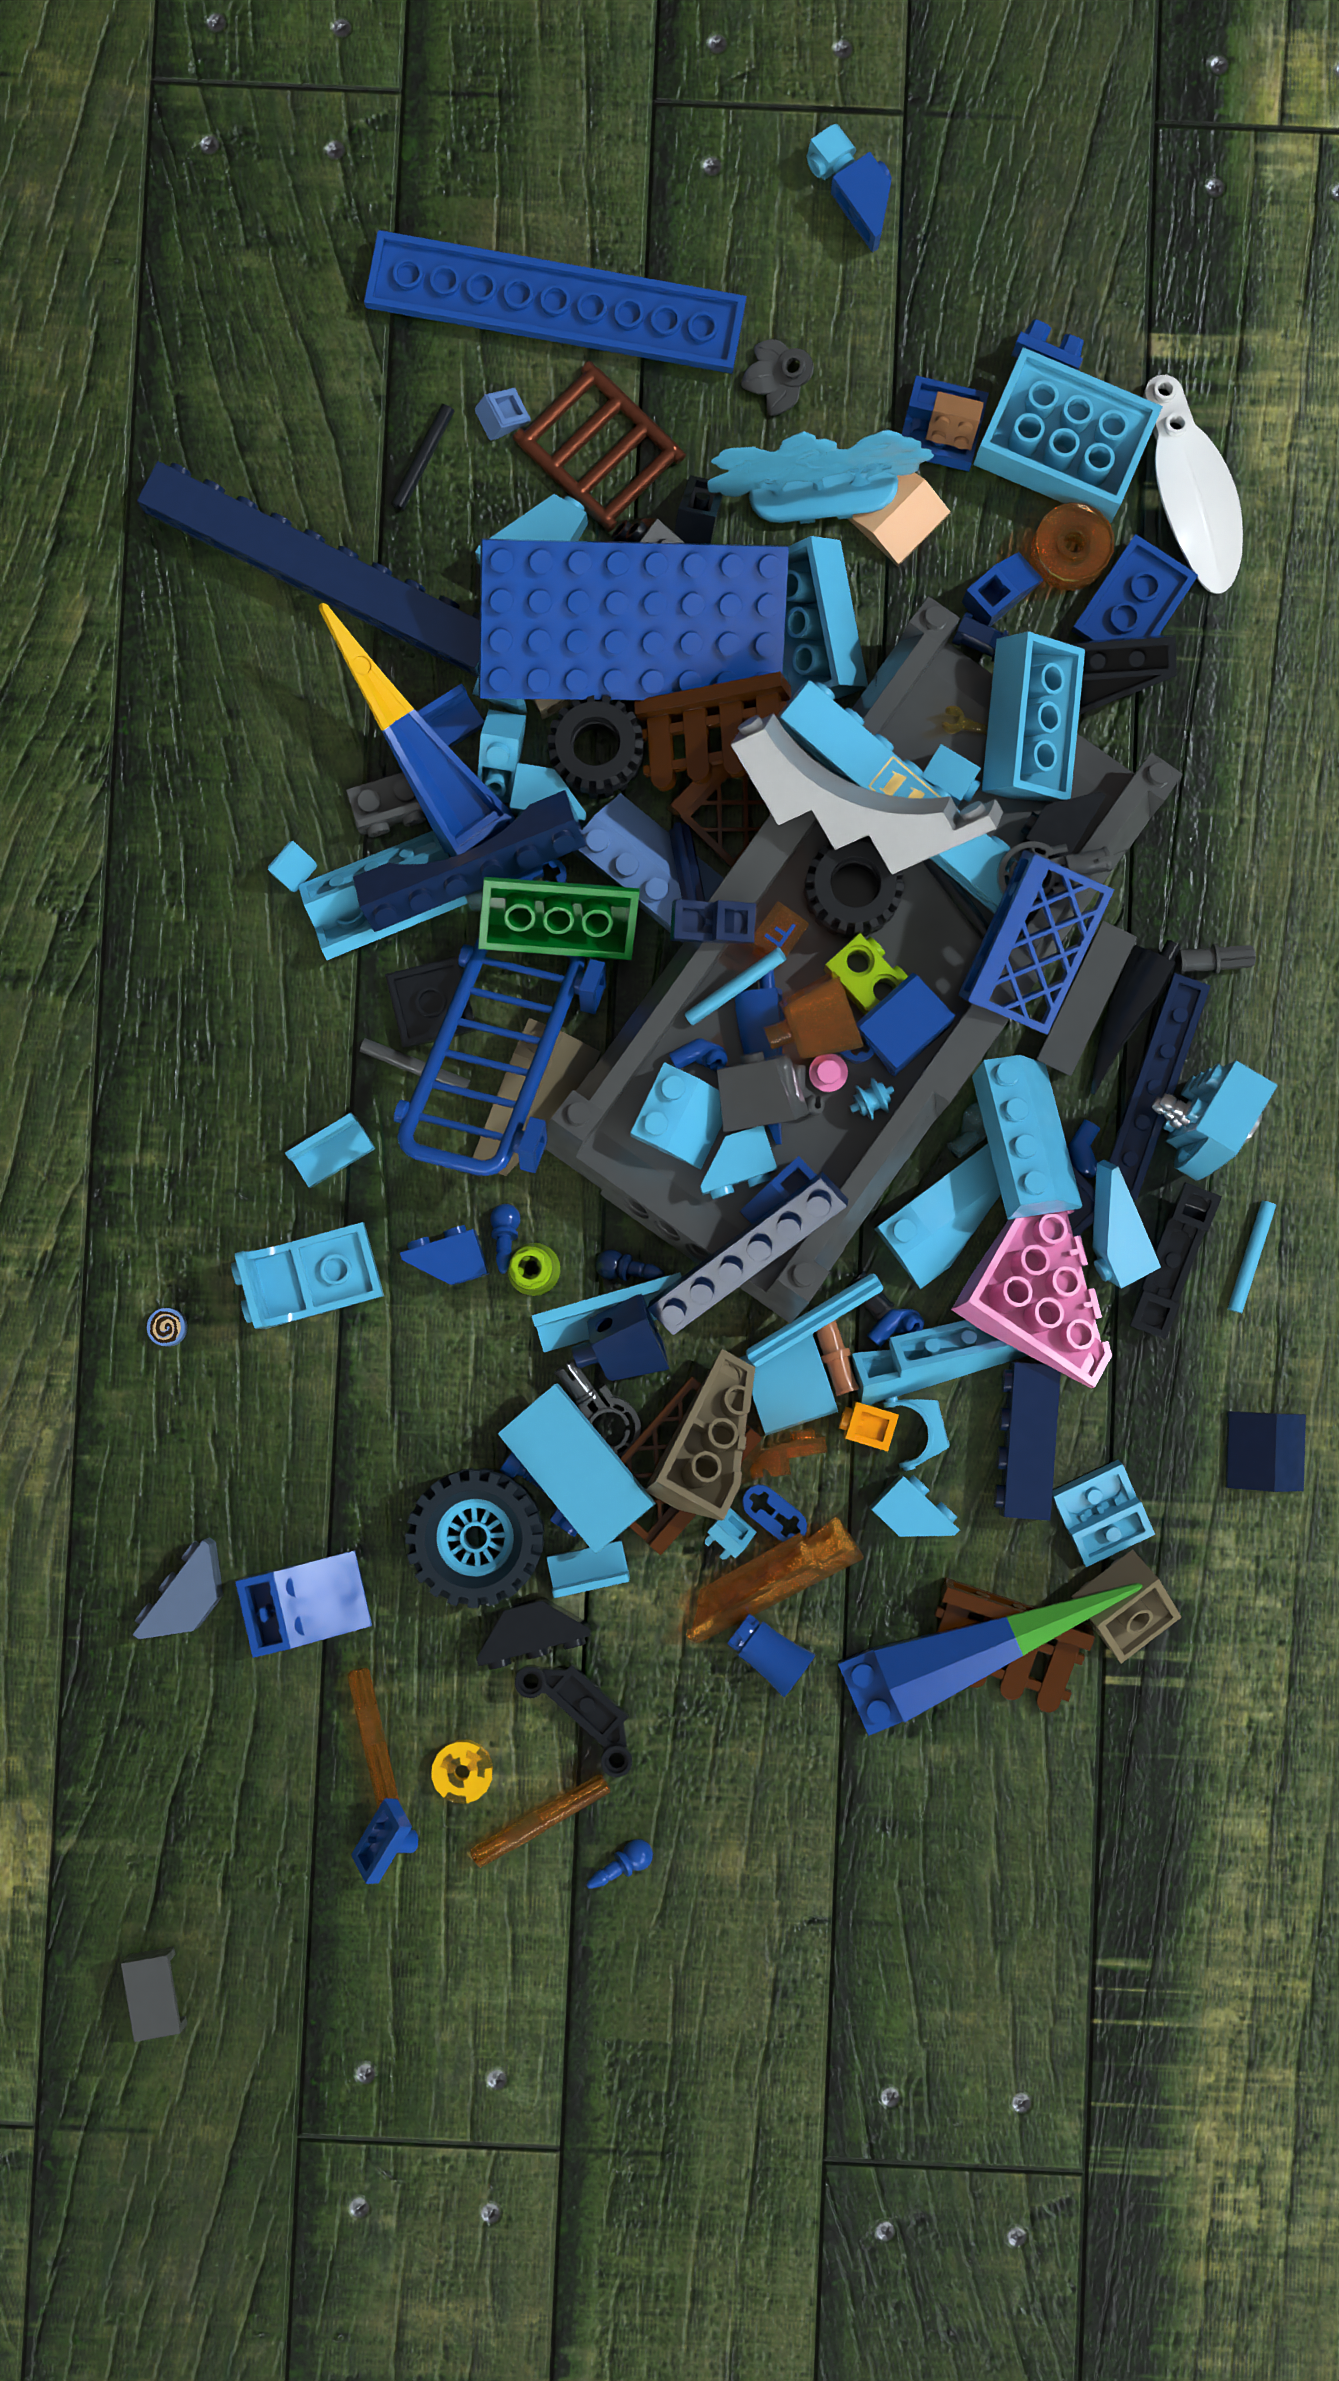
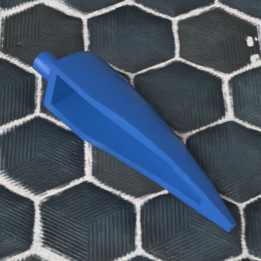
(754, 1012)

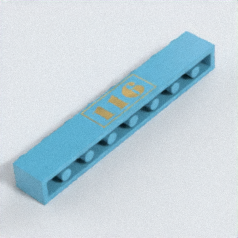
(867, 760)

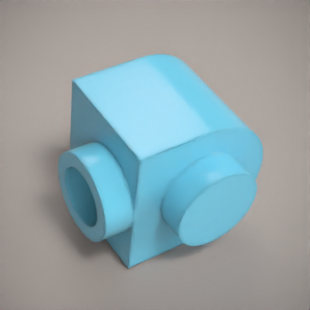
(830, 152)

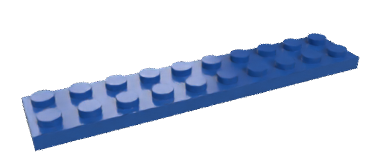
(555, 301)

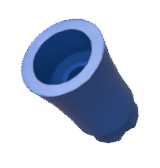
(771, 1654)

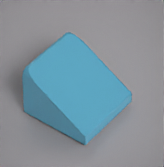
(292, 866)

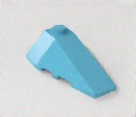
(942, 1219)

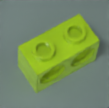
(860, 986)

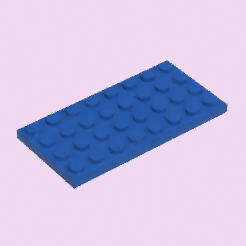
(626, 617)

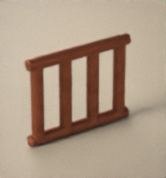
(580, 490)

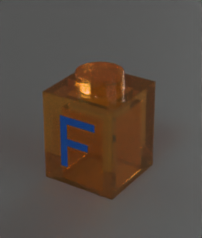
(779, 929)

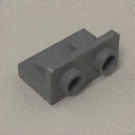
(384, 804)

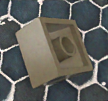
(1136, 1618)

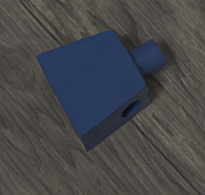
(623, 1341)

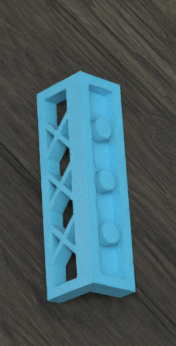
(569, 1323)

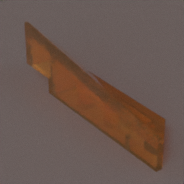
(773, 1578)

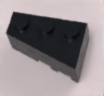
(1124, 667)

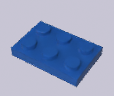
(1136, 595)

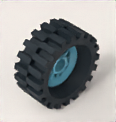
(476, 1582)

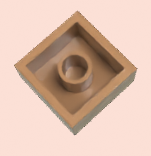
(954, 420)

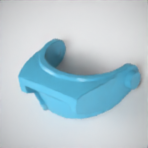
(932, 1416)

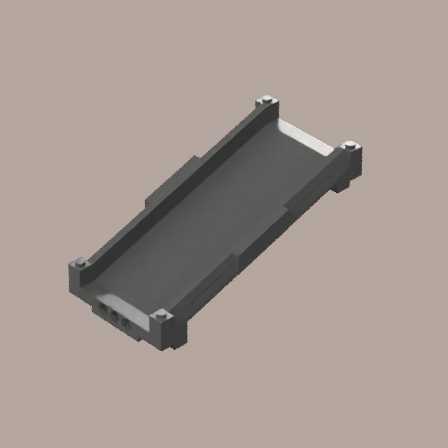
(922, 937)

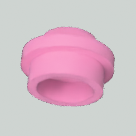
(828, 1072)

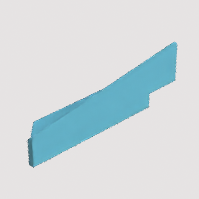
(927, 1359)

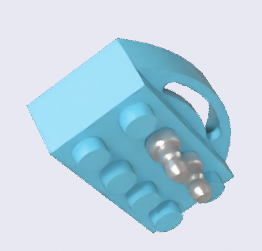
(1218, 1118)

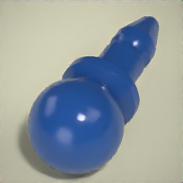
(505, 1221)
(635, 1856)

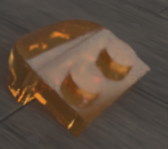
(777, 1454)

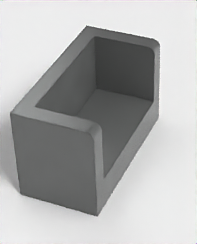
(152, 1994)

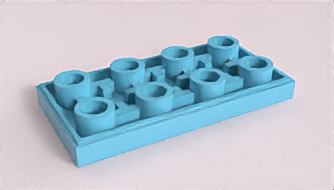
(576, 1468)

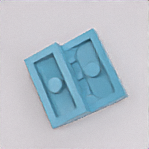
(792, 1388)
(1102, 1513)

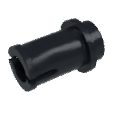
(878, 1304)

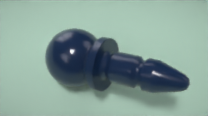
(611, 1265)

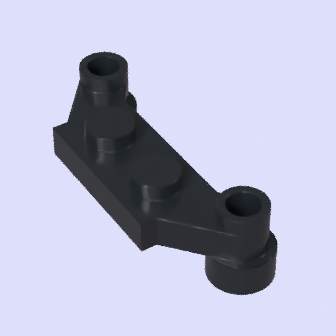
(586, 1705)

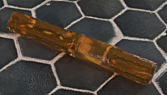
(372, 1735)
(539, 1821)

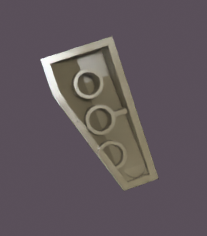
(565, 1072)
(705, 1453)

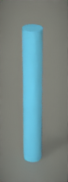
(735, 986)
(1251, 1256)

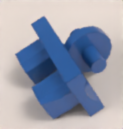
(1035, 340)

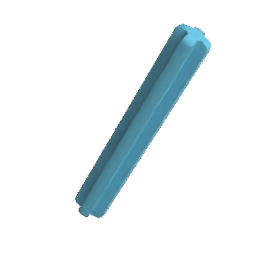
(814, 1320)

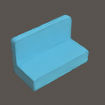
(330, 1150)
(585, 1571)

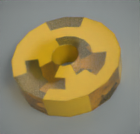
(450, 1784)

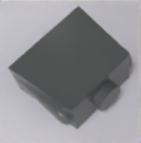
(759, 1092)

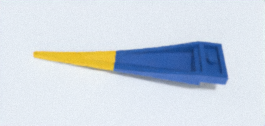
(450, 794)

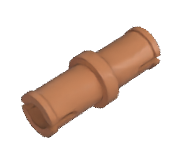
(836, 1359)

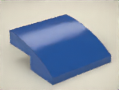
(919, 415)

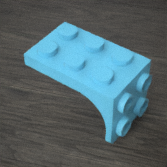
(307, 1277)

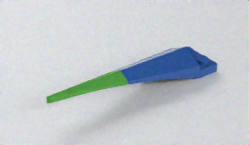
(915, 1674)

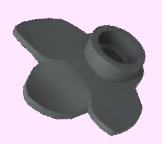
(772, 376)

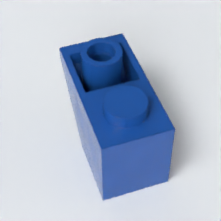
(1001, 589)
(780, 1188)
(450, 1259)

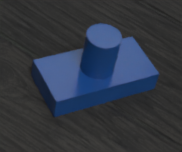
(382, 1840)

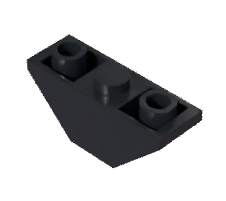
(530, 1630)

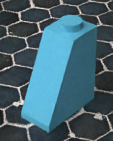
(549, 520)

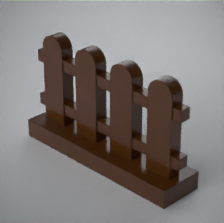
(697, 711)
(963, 1598)

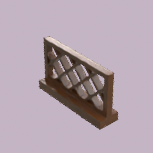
(695, 795)
(672, 1521)

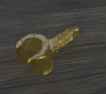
(963, 723)

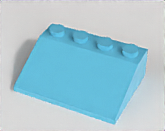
(1067, 434)

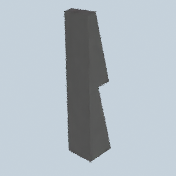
(1086, 998)

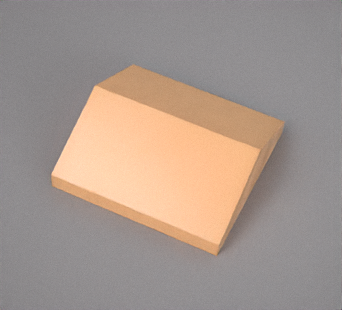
(904, 521)

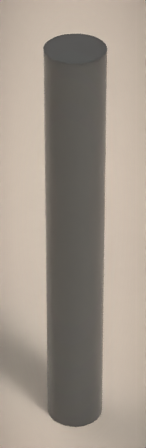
(408, 1063)

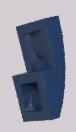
(713, 921)

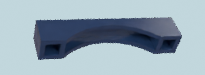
(536, 837)

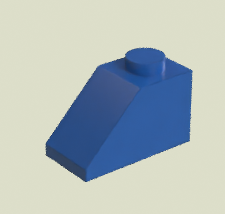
(863, 196)

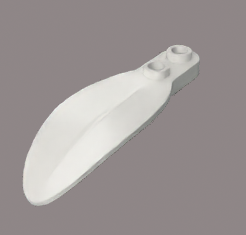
(1196, 490)

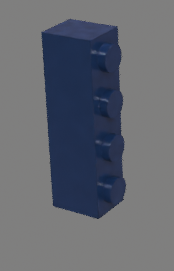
(1028, 1441)

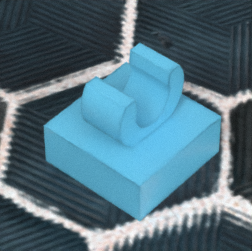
(731, 1534)

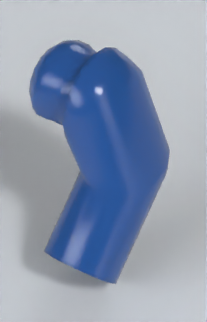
(701, 1052)
(1080, 1149)
(895, 1322)

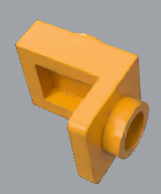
(868, 1425)

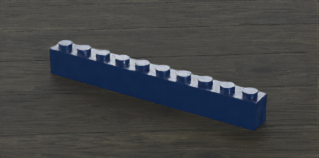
(312, 565)

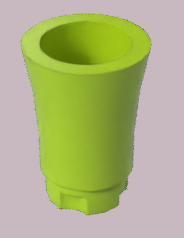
(548, 1269)

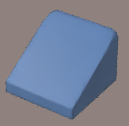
(501, 413)

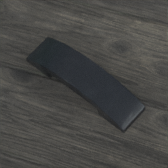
(1176, 1252)

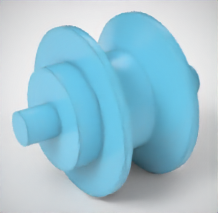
(872, 1099)

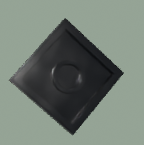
(422, 999)

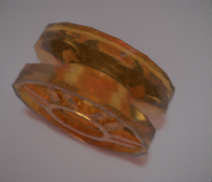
(1078, 524)

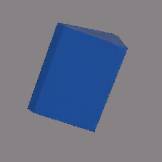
(905, 1023)

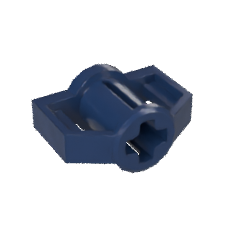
(978, 635)

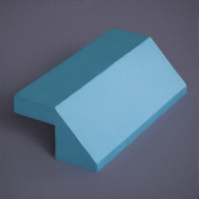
(334, 901)

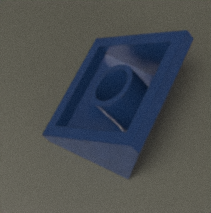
(1265, 1451)

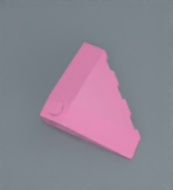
(1036, 1297)

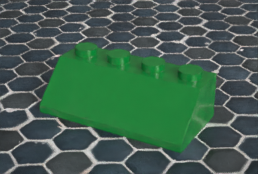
(557, 918)

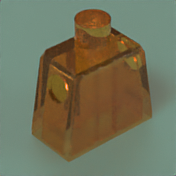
(816, 1020)

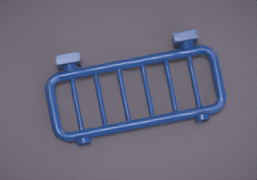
(527, 1143)

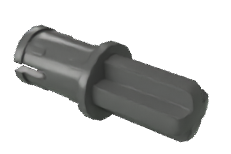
(1216, 958)

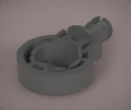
(1080, 863)
(584, 1393)

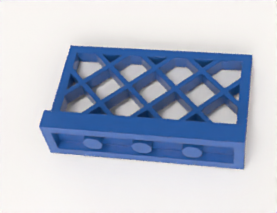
(1003, 935)

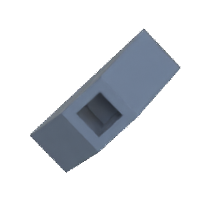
(185, 1596)

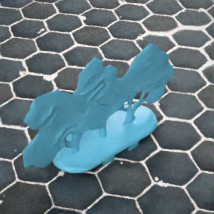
(816, 478)

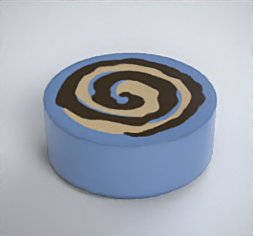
(167, 1327)

